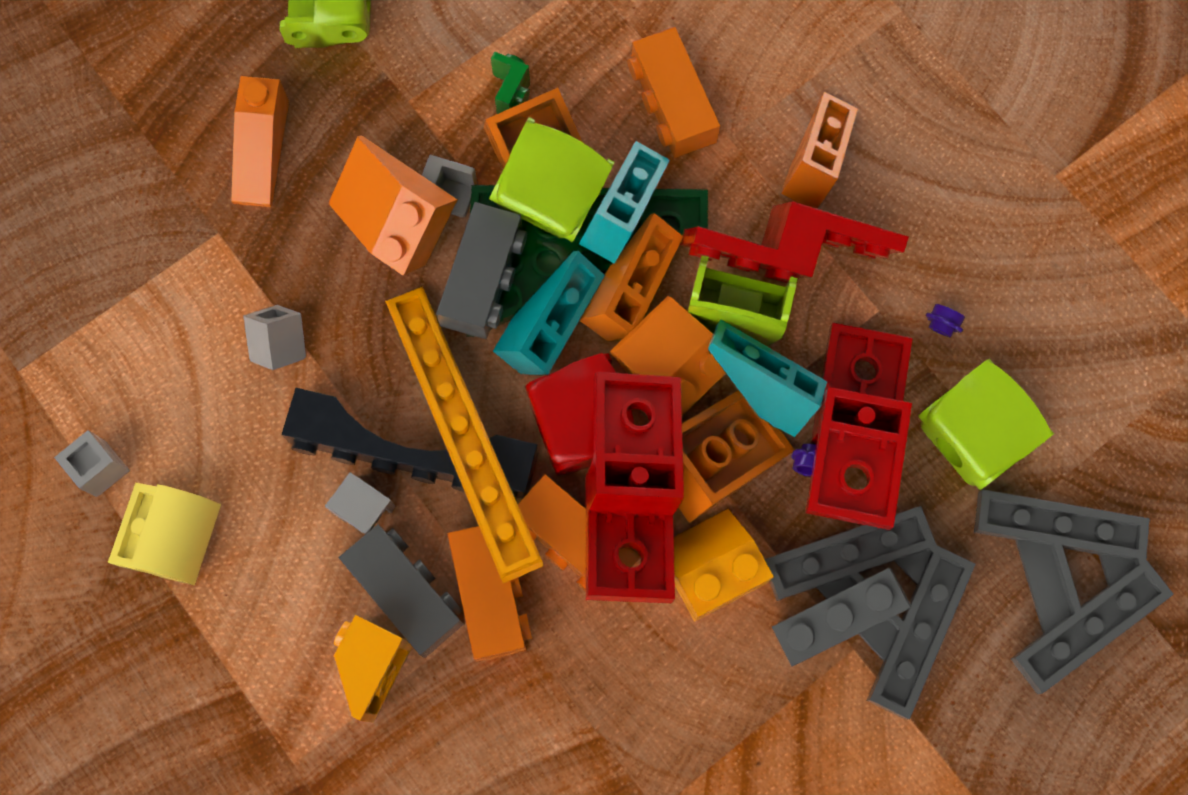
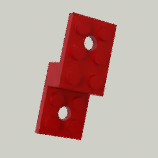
(794, 242)
(861, 427)
(634, 488)

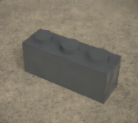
(482, 271)
(403, 589)
(841, 617)

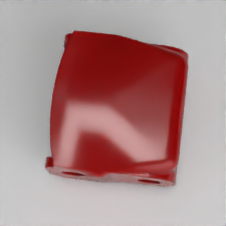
(565, 412)

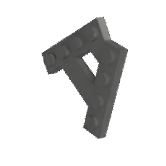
(1071, 630)
(904, 644)

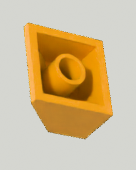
(717, 564)
(368, 665)

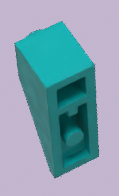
(624, 202)
(549, 317)
(769, 381)

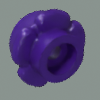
(945, 320)
(804, 459)

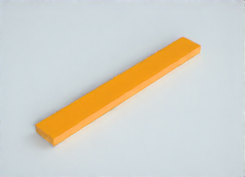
(464, 436)

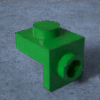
(516, 80)

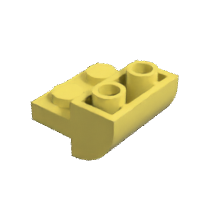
(165, 532)

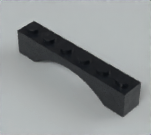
(324, 425)

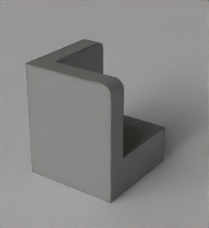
(453, 179)
(274, 337)
(92, 464)
(359, 504)

